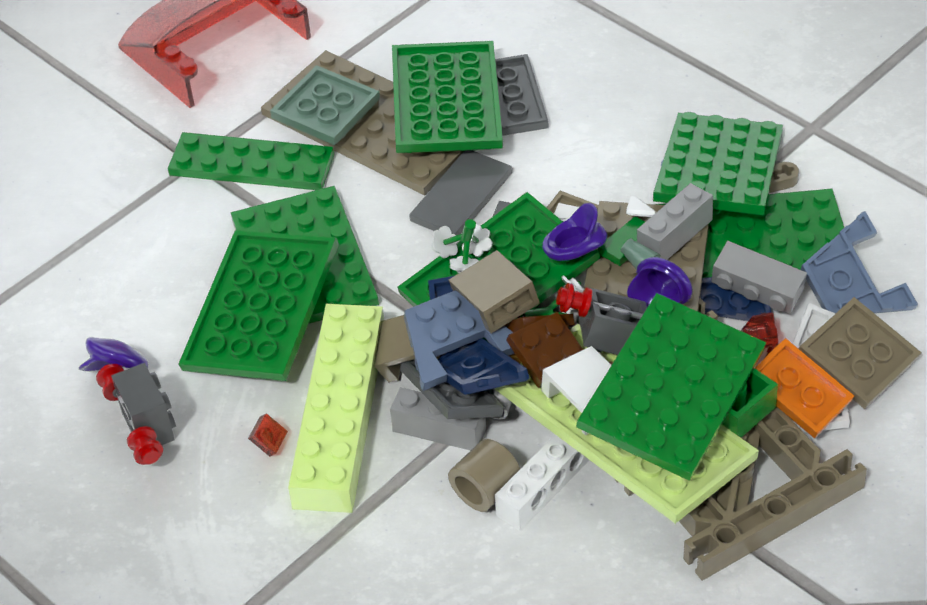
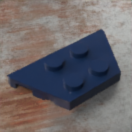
(480, 368)

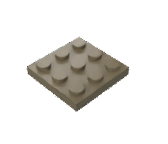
(860, 352)

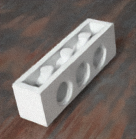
(538, 482)

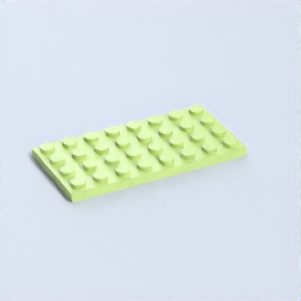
(656, 486)

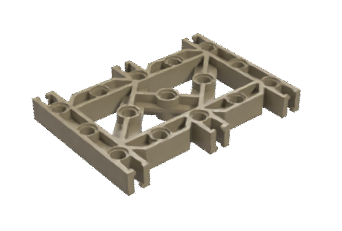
(748, 527)

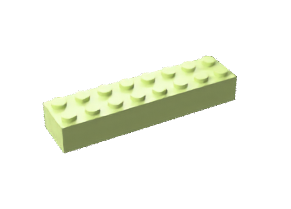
(336, 410)

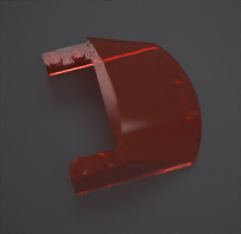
(157, 32)

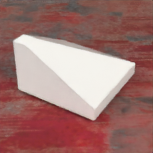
(639, 208)

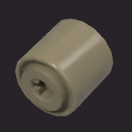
(482, 474)

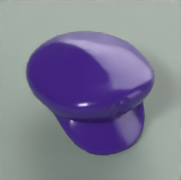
(576, 235)
(660, 277)
(110, 351)

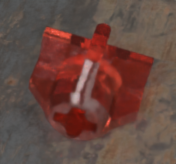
(763, 328)

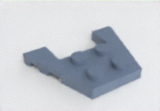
(839, 275)
(442, 327)

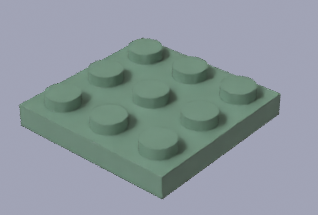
(325, 105)

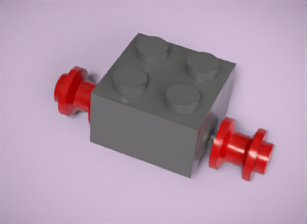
(603, 316)
(141, 407)

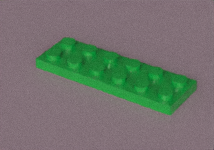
(251, 161)

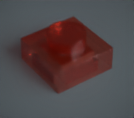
(267, 435)

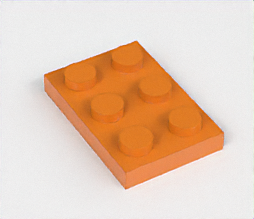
(804, 388)

